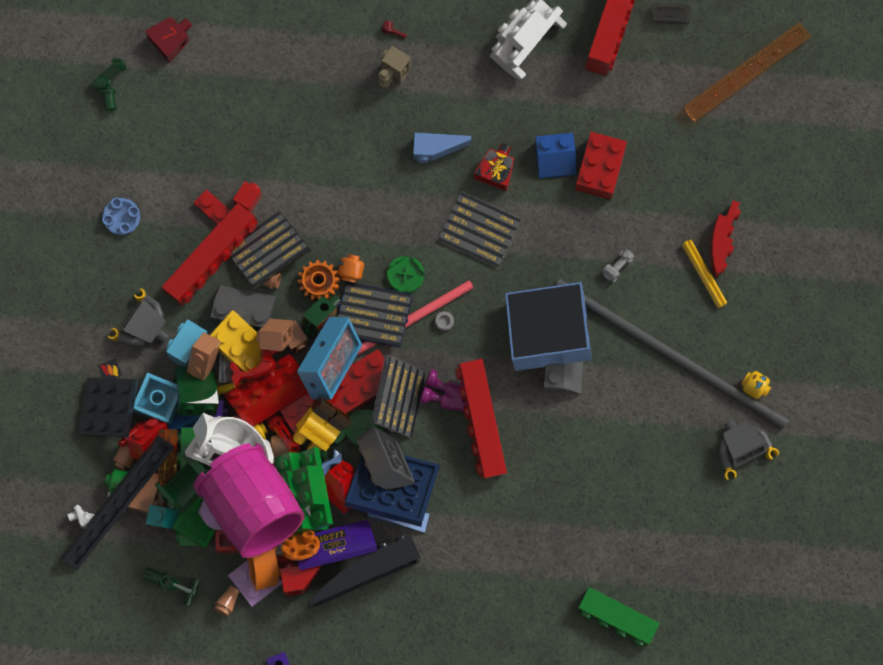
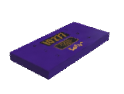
(341, 544)

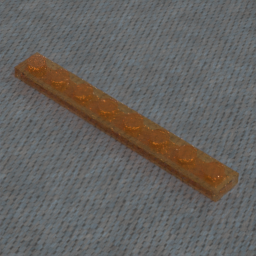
(747, 72)

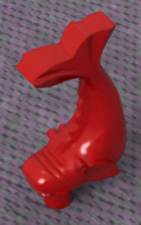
(264, 367)

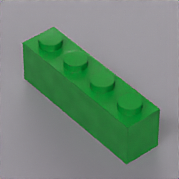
(618, 616)

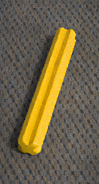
(704, 274)

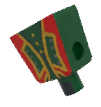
(317, 315)

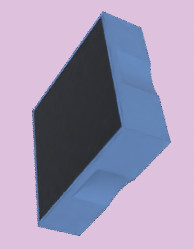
(548, 326)

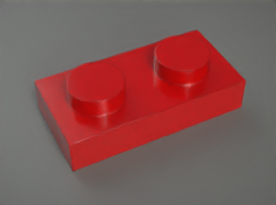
(211, 207)

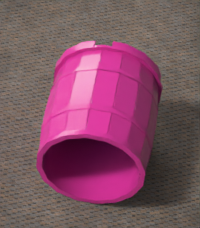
(249, 500)

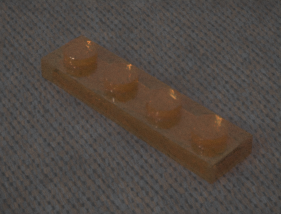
(168, 468)

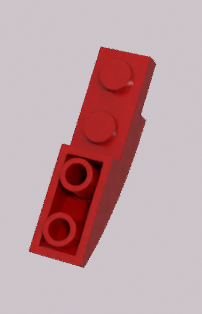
(721, 244)

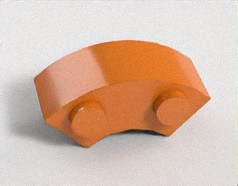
(264, 570)

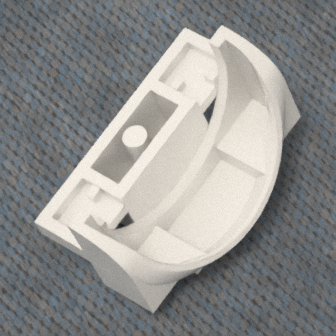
(523, 33)
(220, 434)

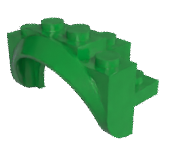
(307, 487)

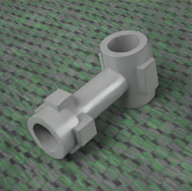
(611, 272)

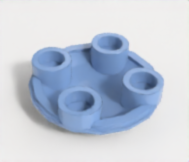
(121, 216)

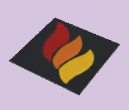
(110, 369)

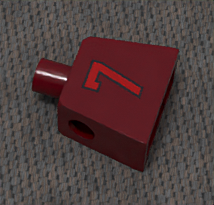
(169, 37)

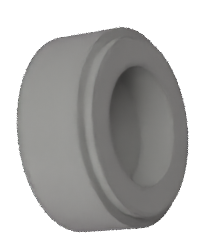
(444, 321)

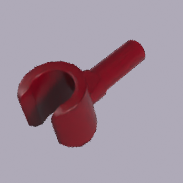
(388, 29)

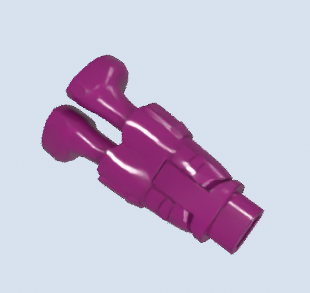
(449, 400)

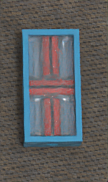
(329, 358)

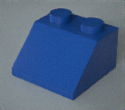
(555, 155)

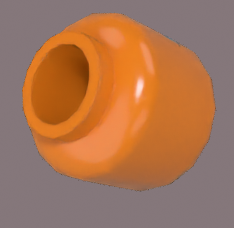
(351, 268)

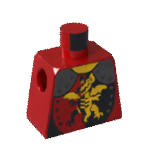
(496, 168)

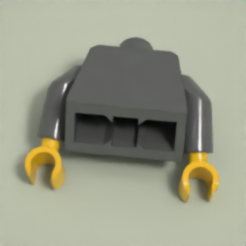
(143, 323)
(743, 444)

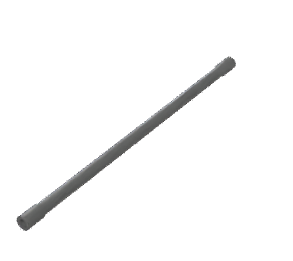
(771, 415)

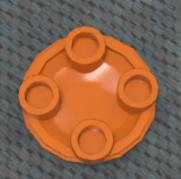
(300, 545)

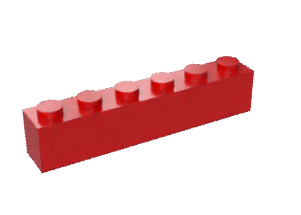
(210, 254)
(481, 418)

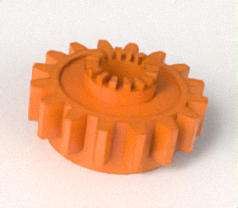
(314, 271)

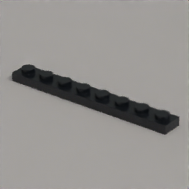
(117, 502)

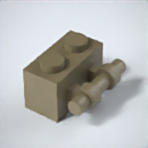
(394, 67)

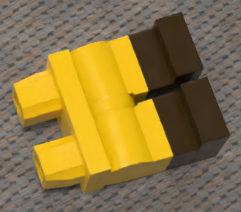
(321, 424)

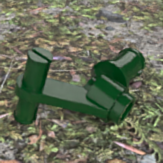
(103, 83)
(170, 583)

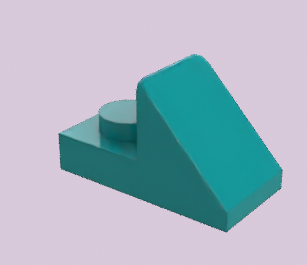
(161, 516)

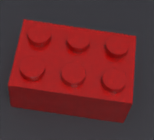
(601, 165)

